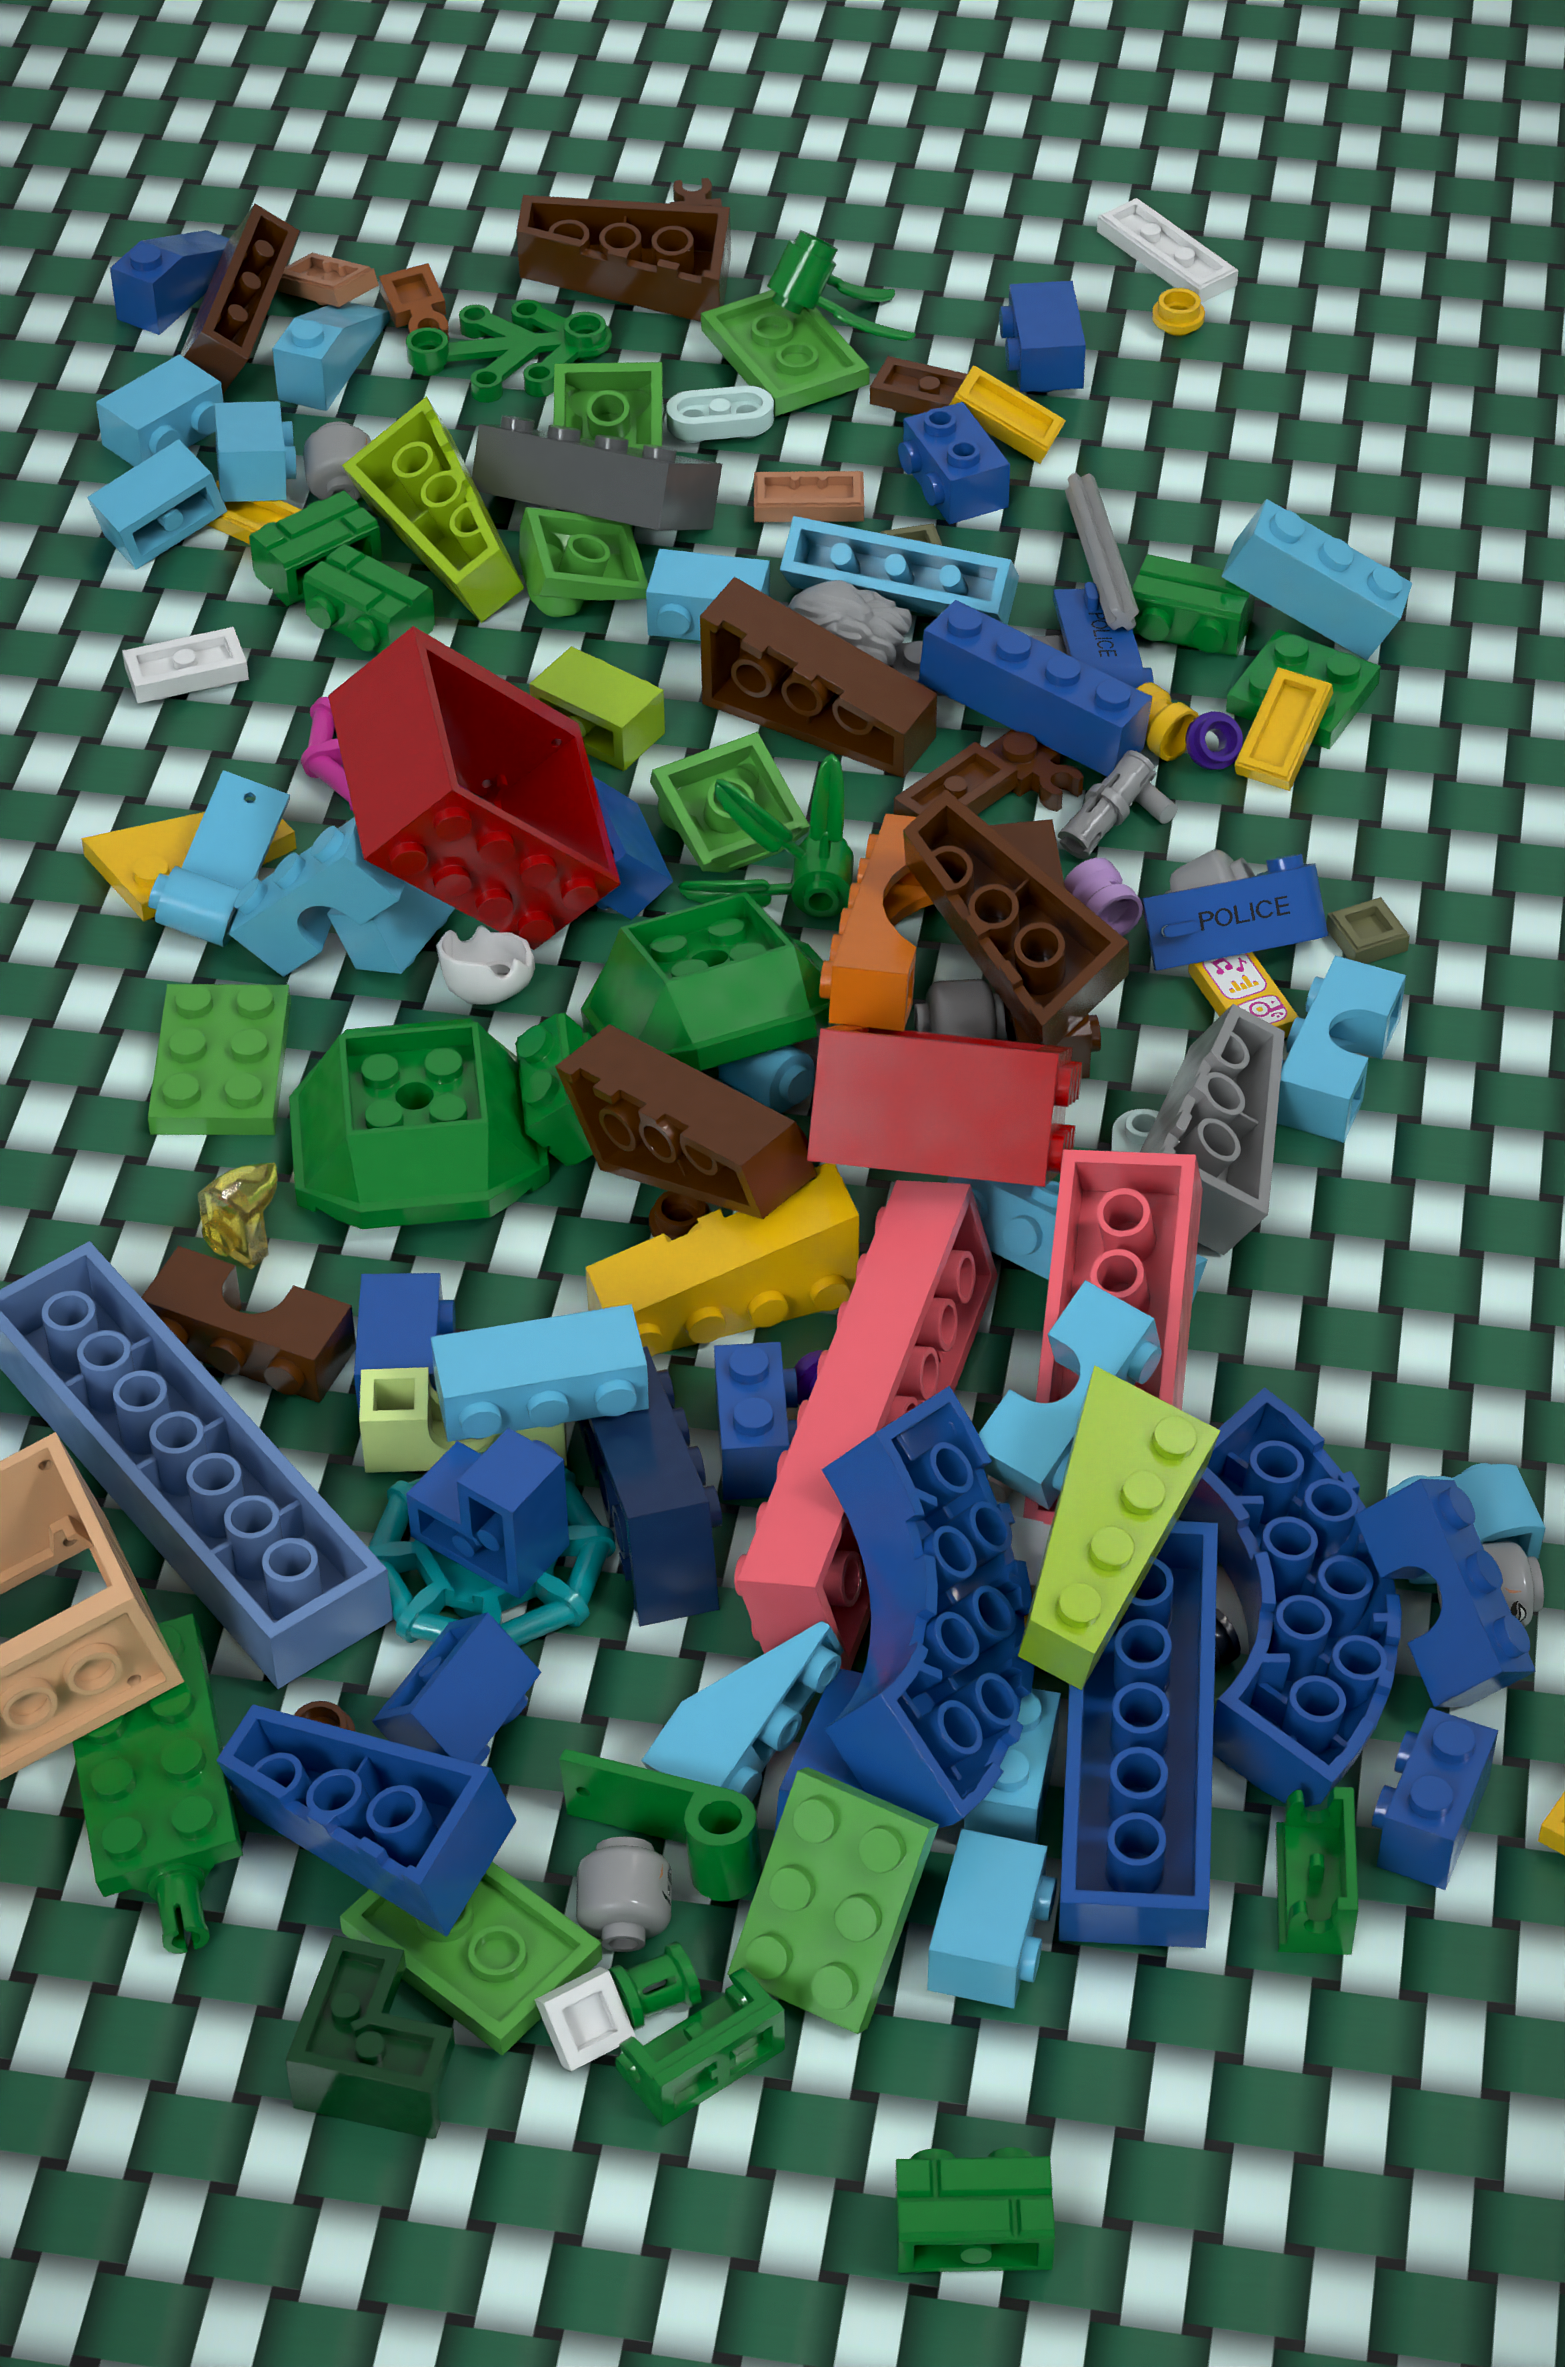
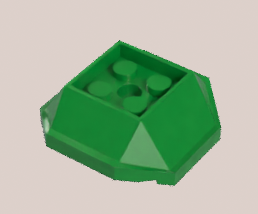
(710, 984)
(413, 1127)

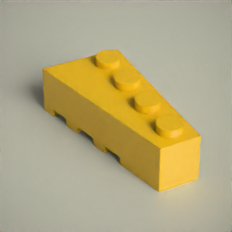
(737, 1269)

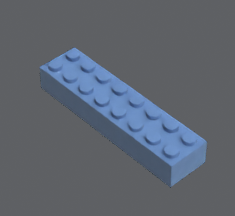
(189, 1466)

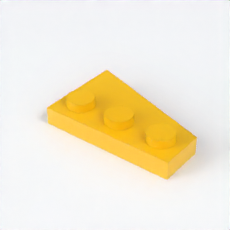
(137, 855)

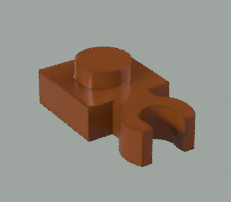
(414, 298)

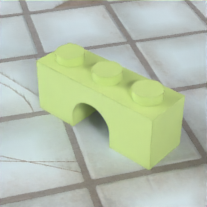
(405, 1423)

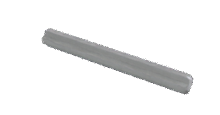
(1101, 552)

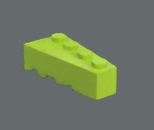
(431, 503)
(1116, 1506)

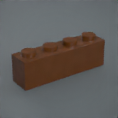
(240, 295)

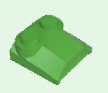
(611, 400)
(577, 560)
(692, 809)

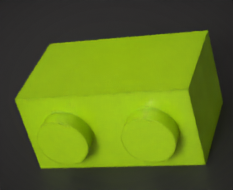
(614, 709)

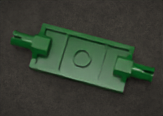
(158, 1796)

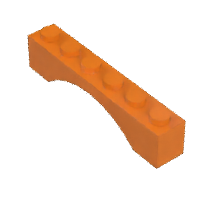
(869, 960)

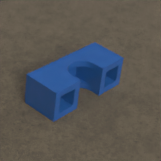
(1476, 1639)

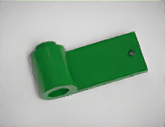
(710, 1819)

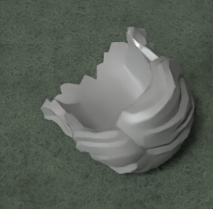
(856, 617)

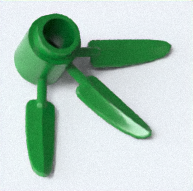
(806, 271)
(820, 862)

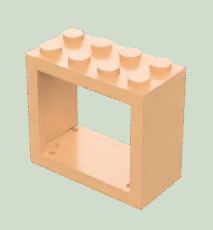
(90, 1657)

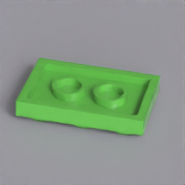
(783, 352)
(220, 1059)
(833, 1899)
(491, 1963)

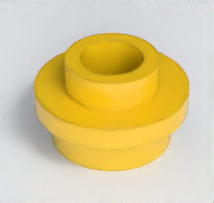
(1178, 312)

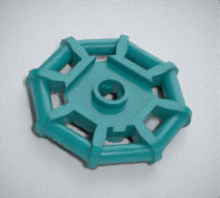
(473, 1595)

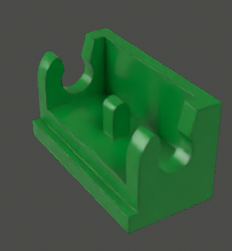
(1317, 1875)
(705, 2050)

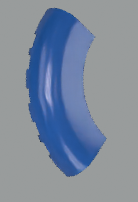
(1310, 1599)
(944, 1615)

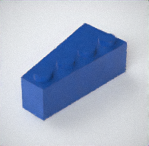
(373, 1808)

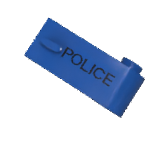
(1093, 641)
(1236, 915)

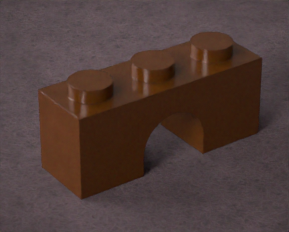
(291, 1347)

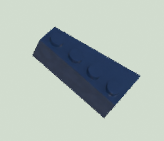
(657, 1504)

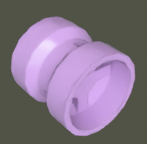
(1101, 890)

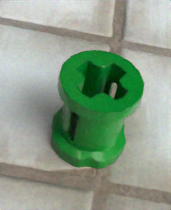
(680, 1985)

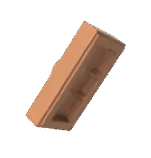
(327, 280)
(809, 495)

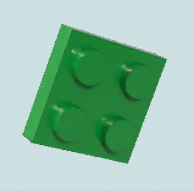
(1350, 677)

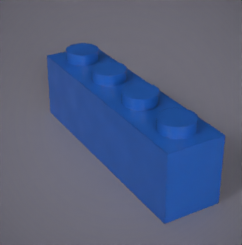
(1033, 688)

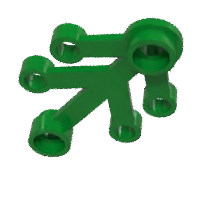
(570, 338)

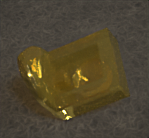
(234, 1212)

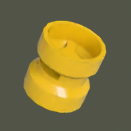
(1166, 723)

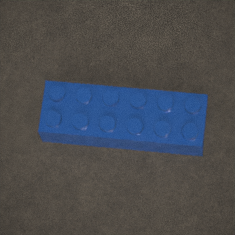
(1145, 1762)

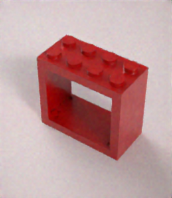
(436, 720)
(942, 1104)

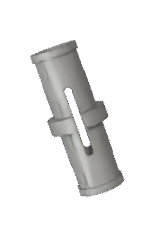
(1107, 804)

